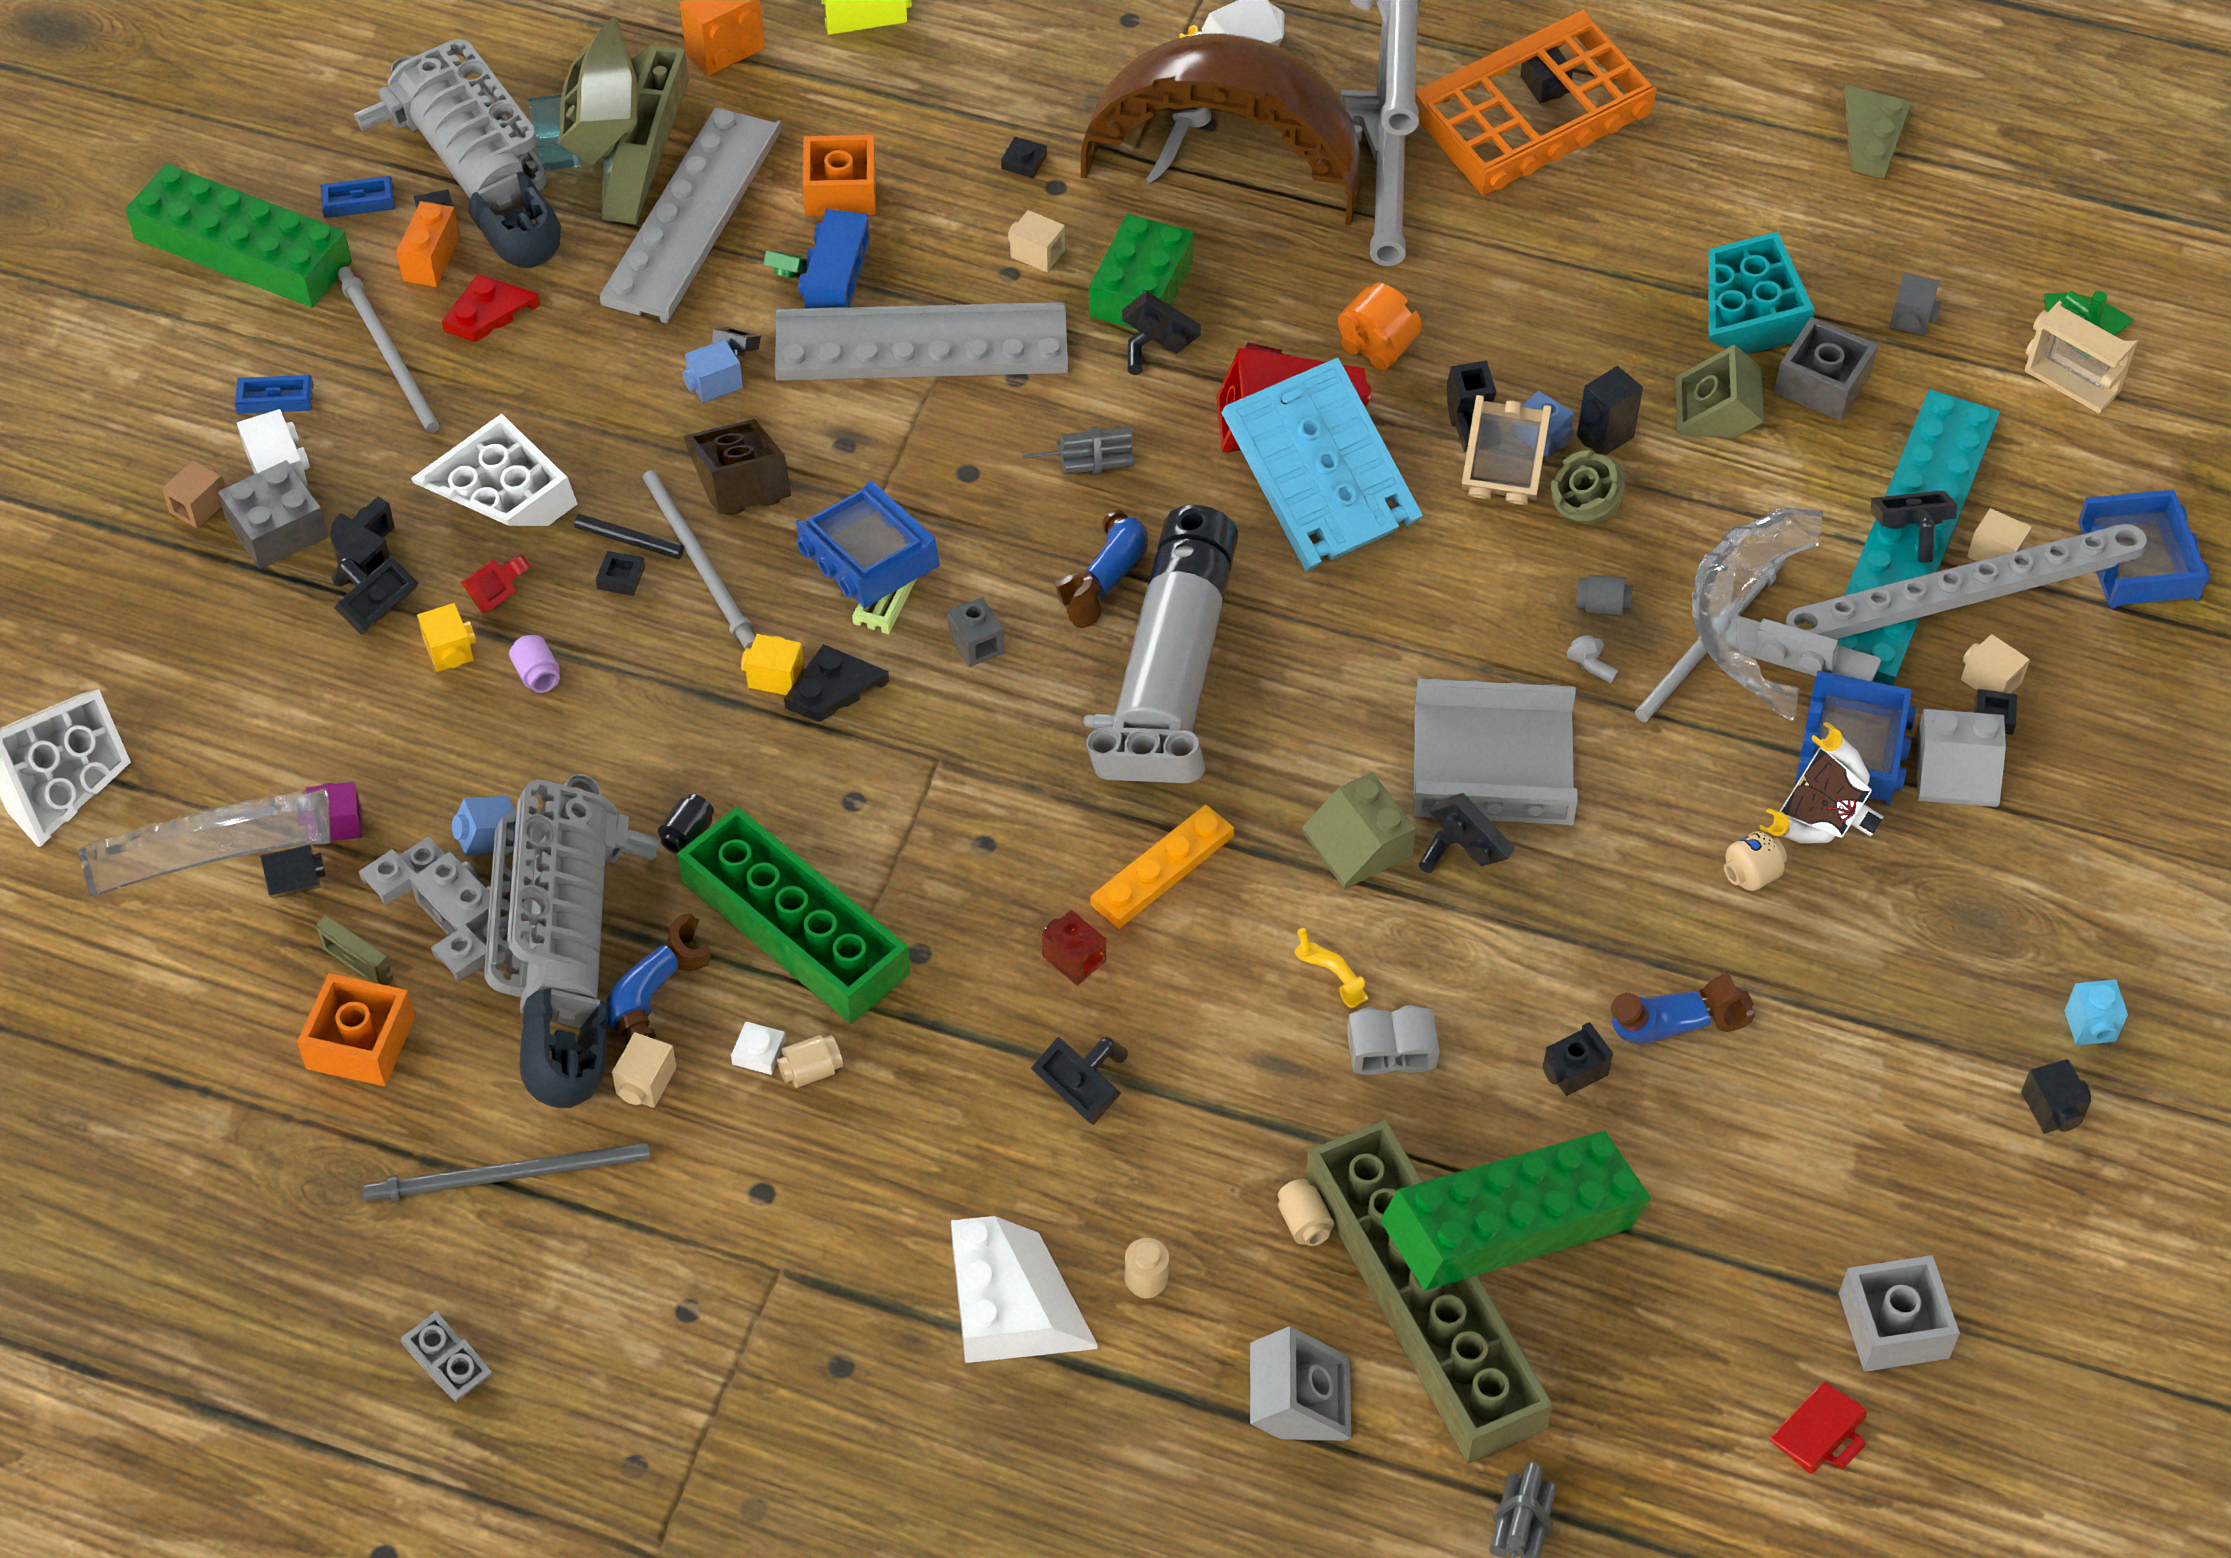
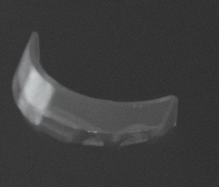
(1727, 578)
(206, 838)

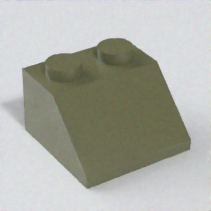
(1720, 396)
(1360, 831)

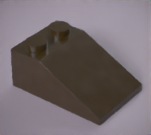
(739, 466)

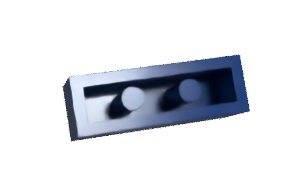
(835, 260)

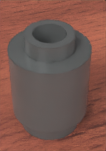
(1604, 594)

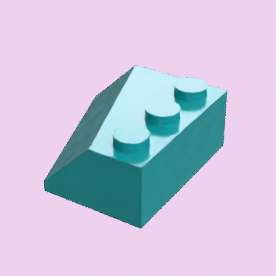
(1755, 295)

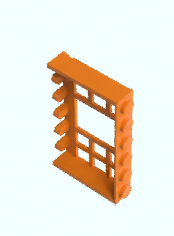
(1555, 144)

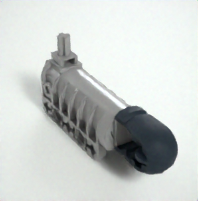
(475, 145)
(557, 929)

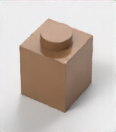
(194, 493)

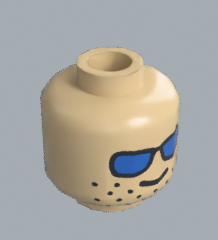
(1755, 861)

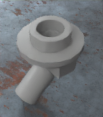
(1585, 652)

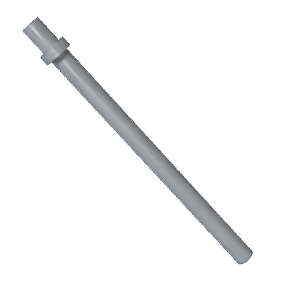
(354, 289)
(740, 626)
(1694, 655)

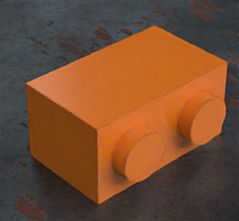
(428, 244)

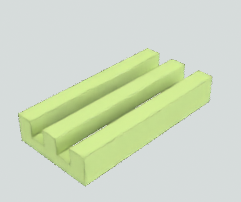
(875, 618)

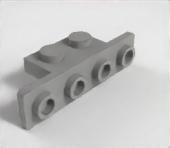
(1802, 650)

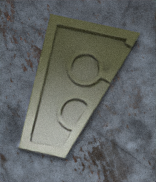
(1873, 129)

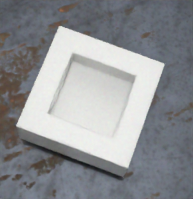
(758, 1048)

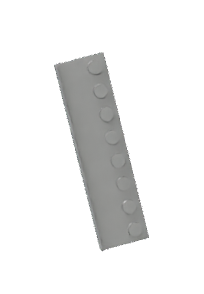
(690, 214)
(921, 341)

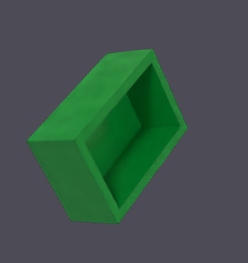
(1140, 259)

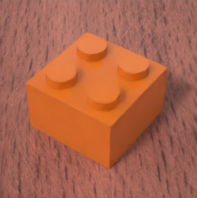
(721, 31)
(839, 174)
(356, 1029)

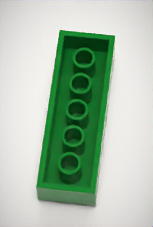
(239, 235)
(794, 914)
(1514, 1209)

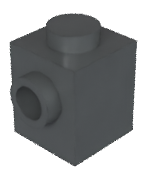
(1915, 304)
(976, 631)

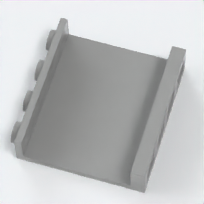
(1498, 747)

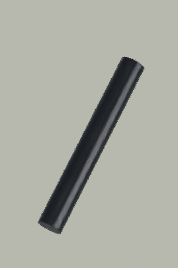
(629, 536)

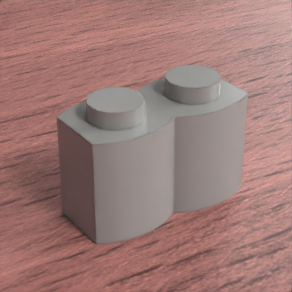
(1392, 1040)

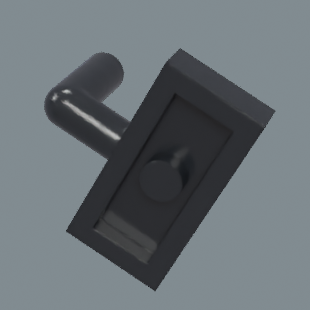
(1158, 322)
(1923, 508)
(373, 594)
(1469, 828)
(1078, 1078)

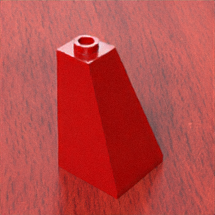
(1258, 370)

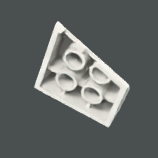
(1012, 1294)

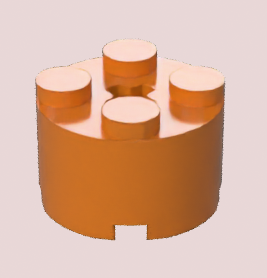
(1379, 325)

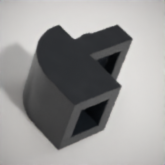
(1463, 385)
(363, 535)

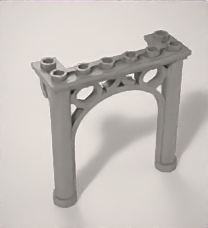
(1387, 119)

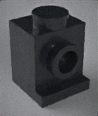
(1577, 1060)

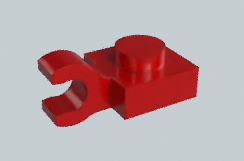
(492, 582)

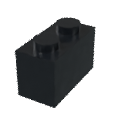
(1609, 411)

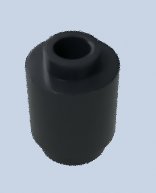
(685, 822)

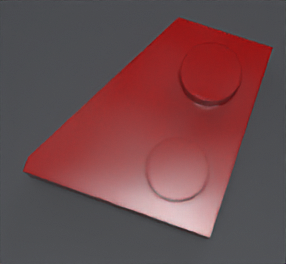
(486, 306)

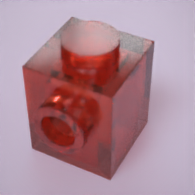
(1073, 947)

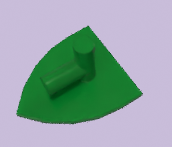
(2091, 309)

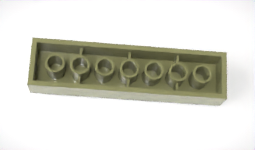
(1448, 1331)

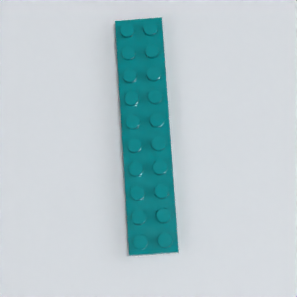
(1938, 456)

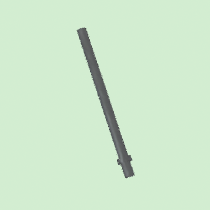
(396, 1187)

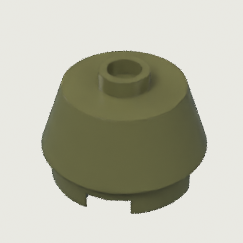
(1588, 488)

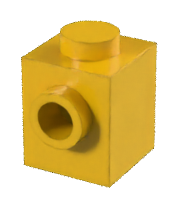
(446, 637)
(773, 664)

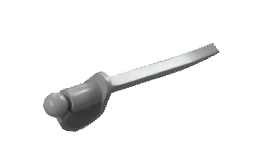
(1187, 117)

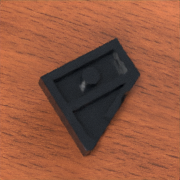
(831, 683)

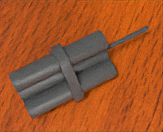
(1093, 450)
(1523, 1514)

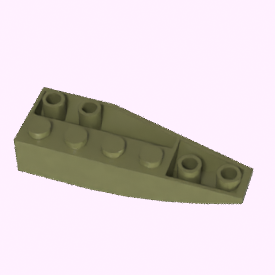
(598, 96)
(635, 157)

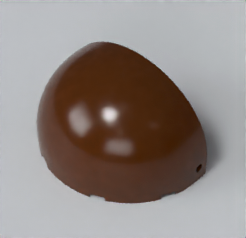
(1241, 78)

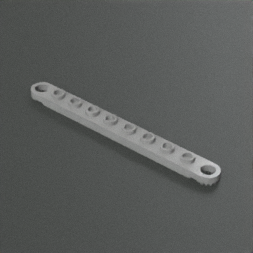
(1971, 583)

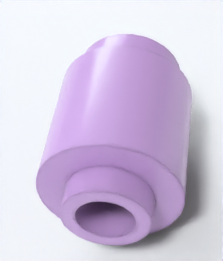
(535, 663)

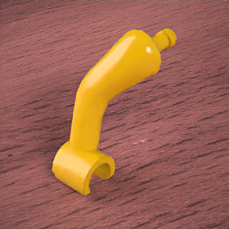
(1310, 952)

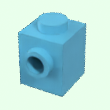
(2096, 1012)

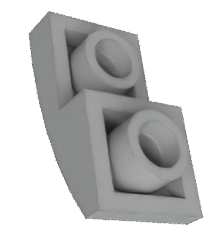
(445, 1356)

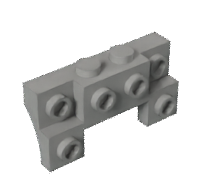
(447, 893)

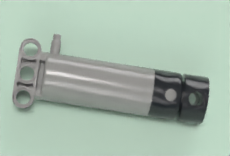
(1170, 655)

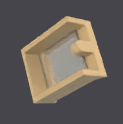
(2078, 357)
(1505, 451)

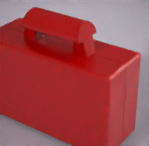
(1820, 1428)

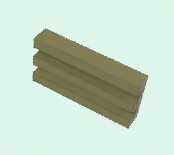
(354, 951)

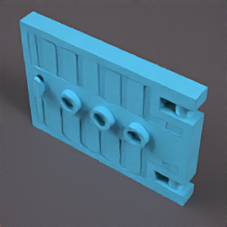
(1321, 463)

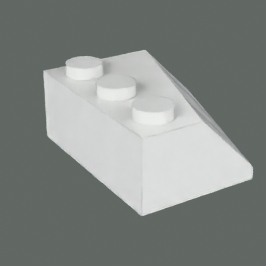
(501, 477)
(58, 762)

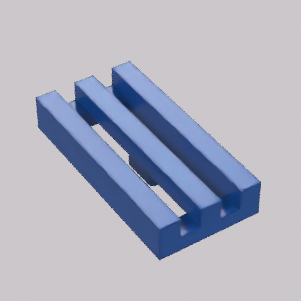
(357, 197)
(272, 397)

